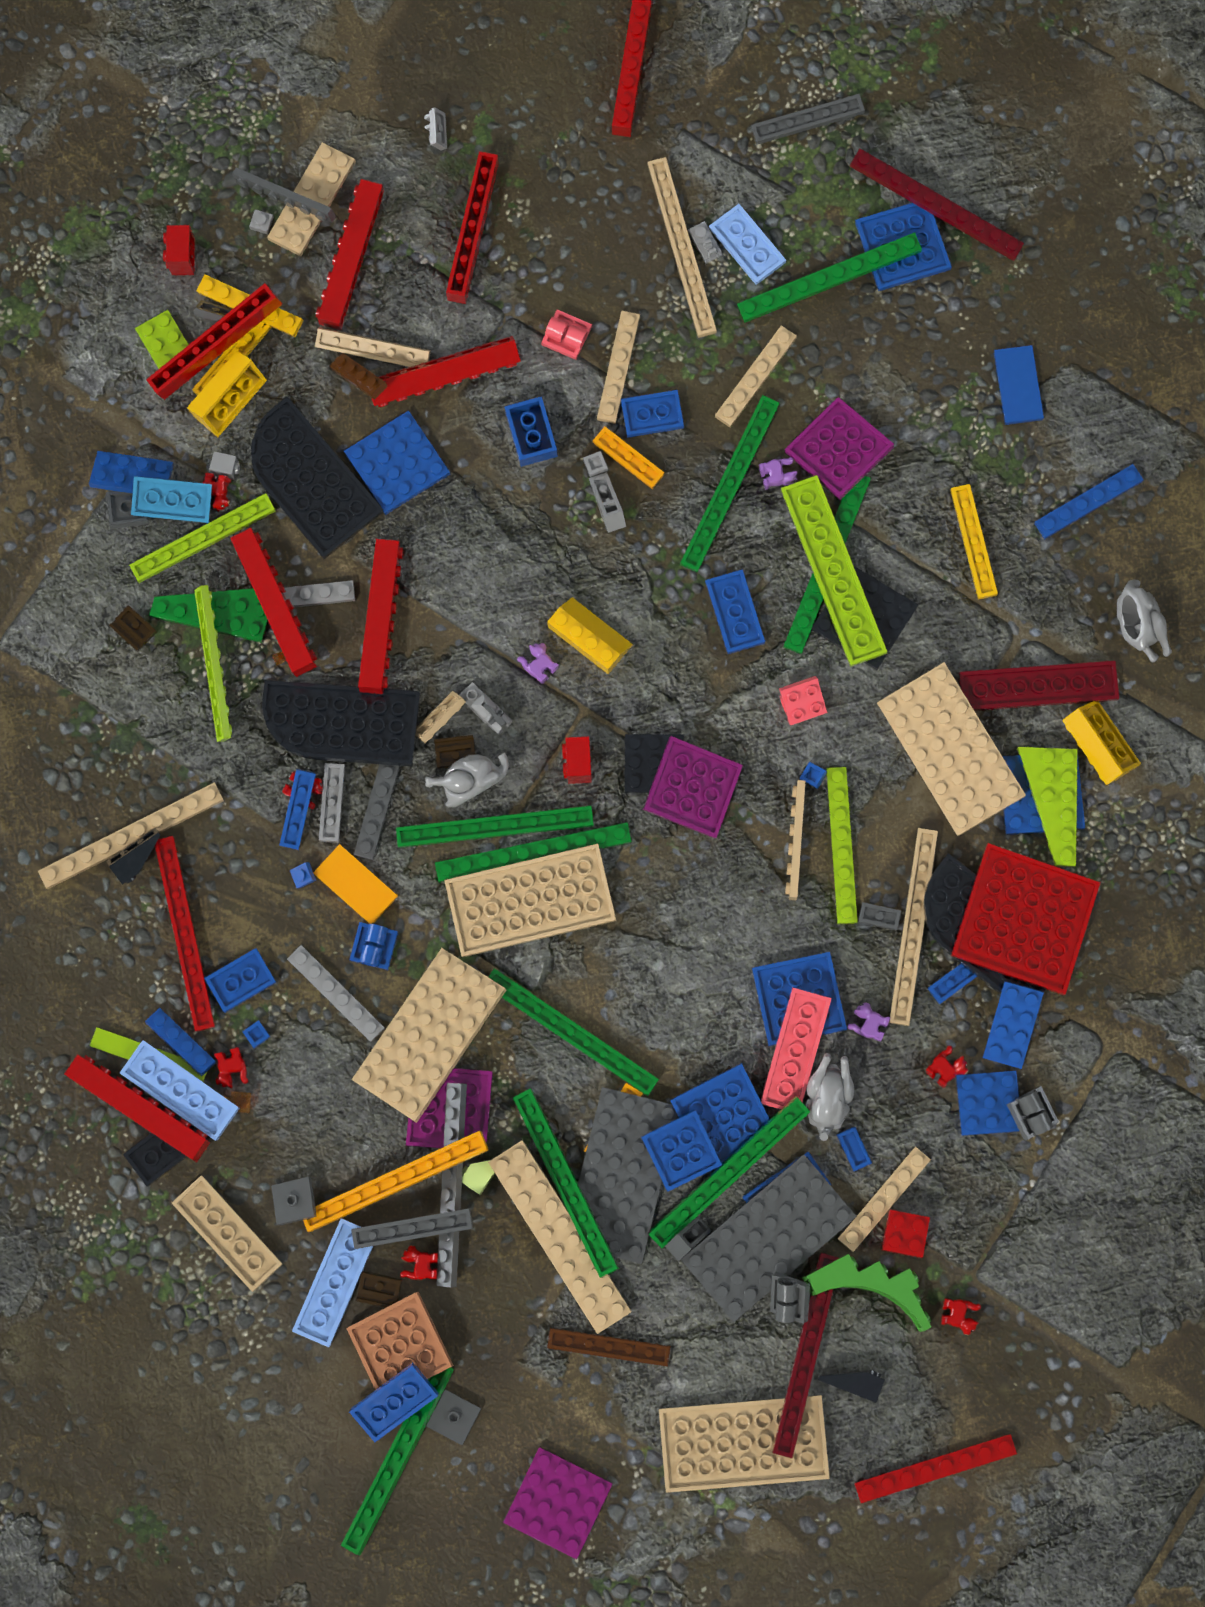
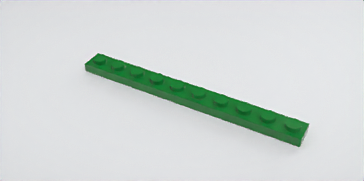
(829, 277)
(729, 484)
(812, 597)
(494, 826)
(461, 866)
(575, 1034)
(729, 1172)
(566, 1183)
(391, 1470)

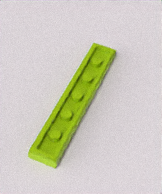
(126, 1047)

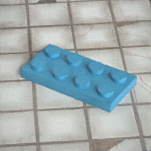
(171, 499)

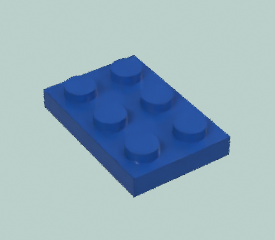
(652, 413)
(240, 980)

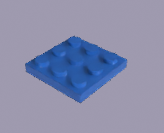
(984, 1102)
(681, 1150)

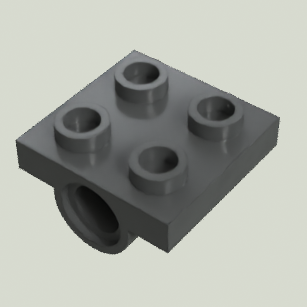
(1032, 1113)
(789, 1299)

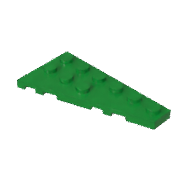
(236, 612)

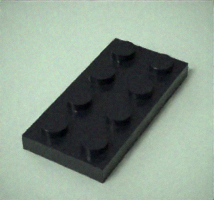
(155, 1157)

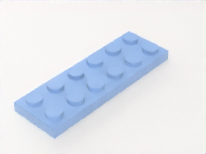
(179, 1090)
(332, 1287)

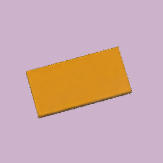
(355, 884)

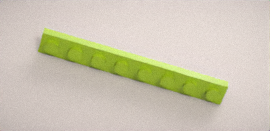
(202, 538)
(214, 671)
(841, 845)

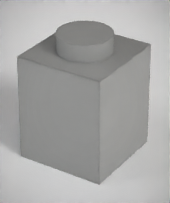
(224, 465)

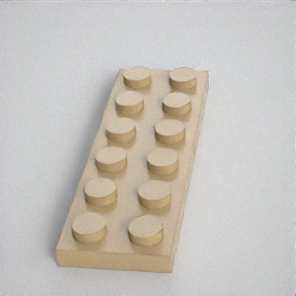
(320, 183)
(227, 1233)

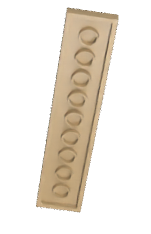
(558, 1236)

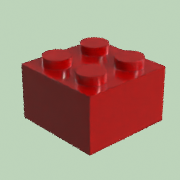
(179, 250)
(578, 759)
(905, 1233)

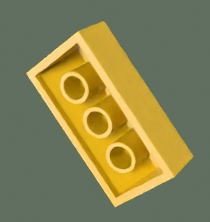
(227, 393)
(589, 635)
(1101, 742)

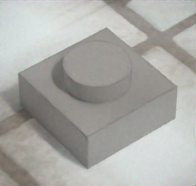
(261, 221)
(595, 464)

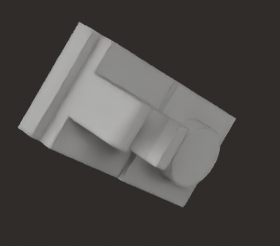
(437, 128)
(705, 242)

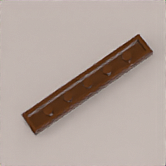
(608, 1347)

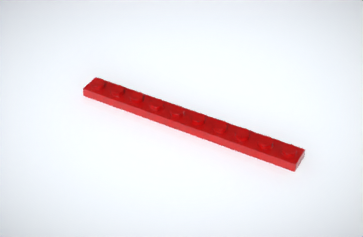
(184, 934)

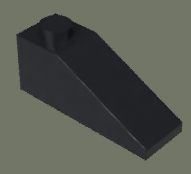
(131, 859)
(860, 1383)

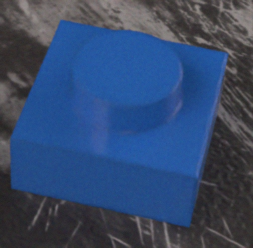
(813, 775)
(302, 875)
(256, 1034)

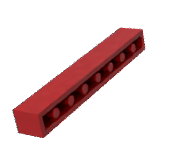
(631, 67)
(472, 227)
(350, 254)
(214, 341)
(448, 370)
(274, 604)
(379, 616)
(137, 1108)

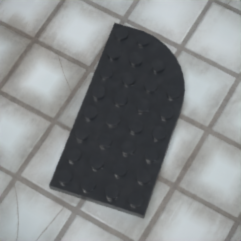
(309, 480)
(342, 722)
(944, 910)

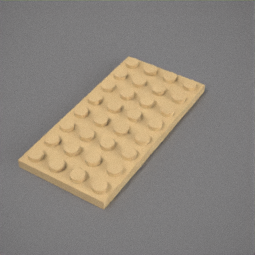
(951, 749)
(530, 900)
(429, 1035)
(735, 1443)

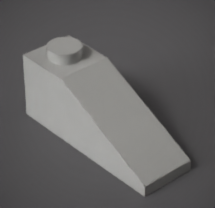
(607, 502)

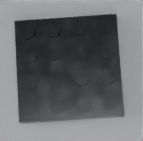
(888, 608)

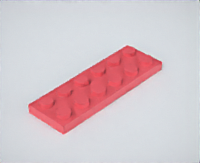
(795, 1048)

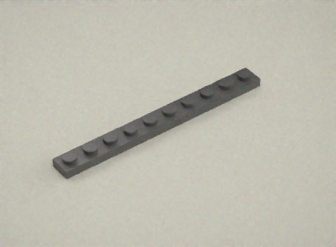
(451, 1184)

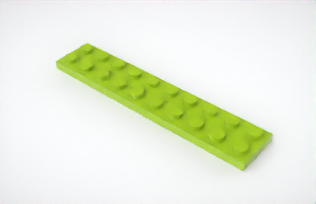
(834, 571)

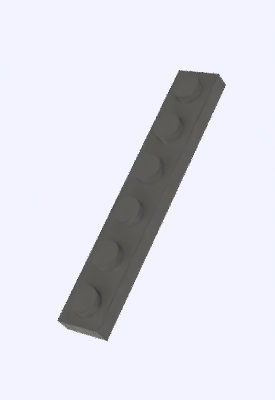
(807, 119)
(289, 197)
(376, 811)
(412, 1228)

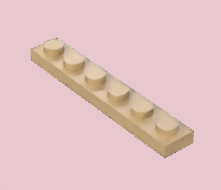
(370, 348)
(618, 367)
(755, 376)
(795, 848)
(884, 1199)

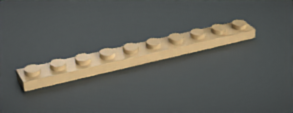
(682, 247)
(119, 840)
(913, 928)

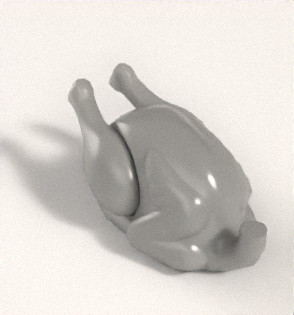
(1142, 620)
(469, 778)
(829, 1094)

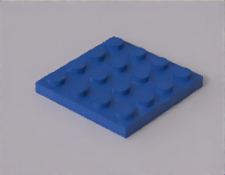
(895, 224)
(397, 462)
(1023, 815)
(806, 973)
(726, 1109)

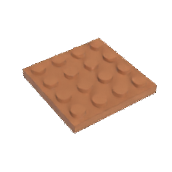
(398, 1338)

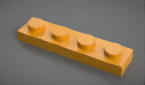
(628, 457)

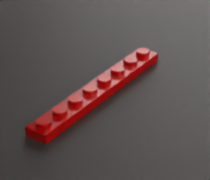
(935, 1468)

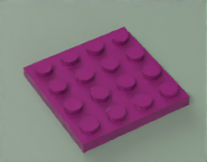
(839, 448)
(692, 787)
(431, 1126)
(558, 1503)

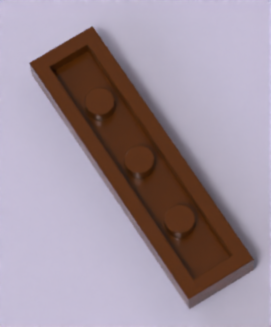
(358, 376)

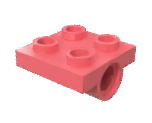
(566, 334)
(802, 700)

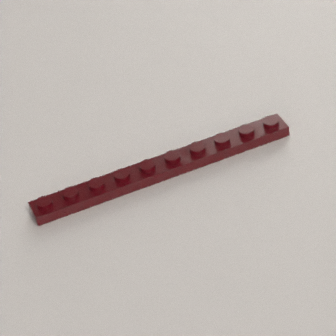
(936, 204)
(802, 1369)

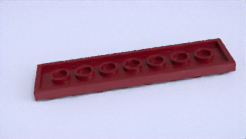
(1040, 685)

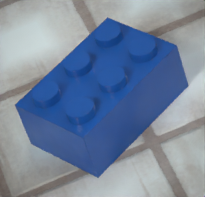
(531, 431)

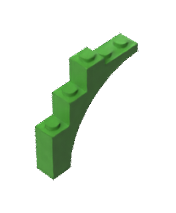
(874, 1278)

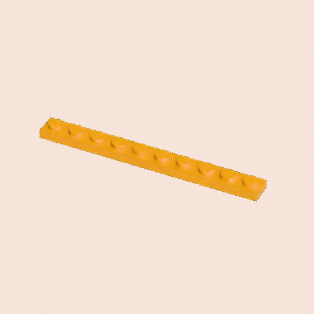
(397, 1180)

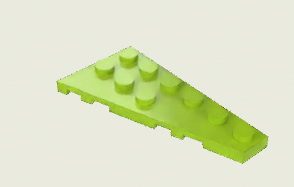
(1054, 791)

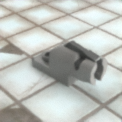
(485, 708)

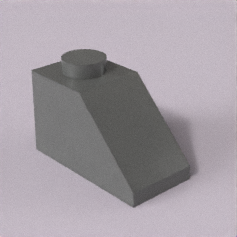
(688, 1238)

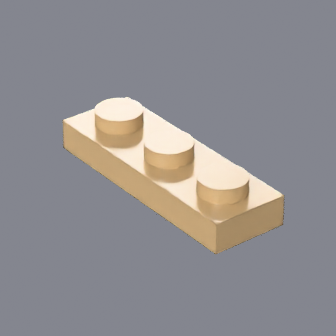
(439, 716)

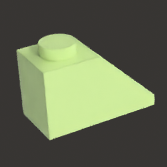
(477, 1176)

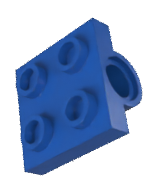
(373, 945)

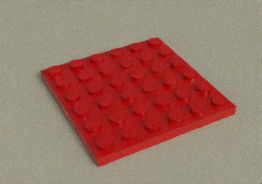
(1025, 919)

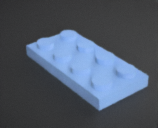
(747, 244)

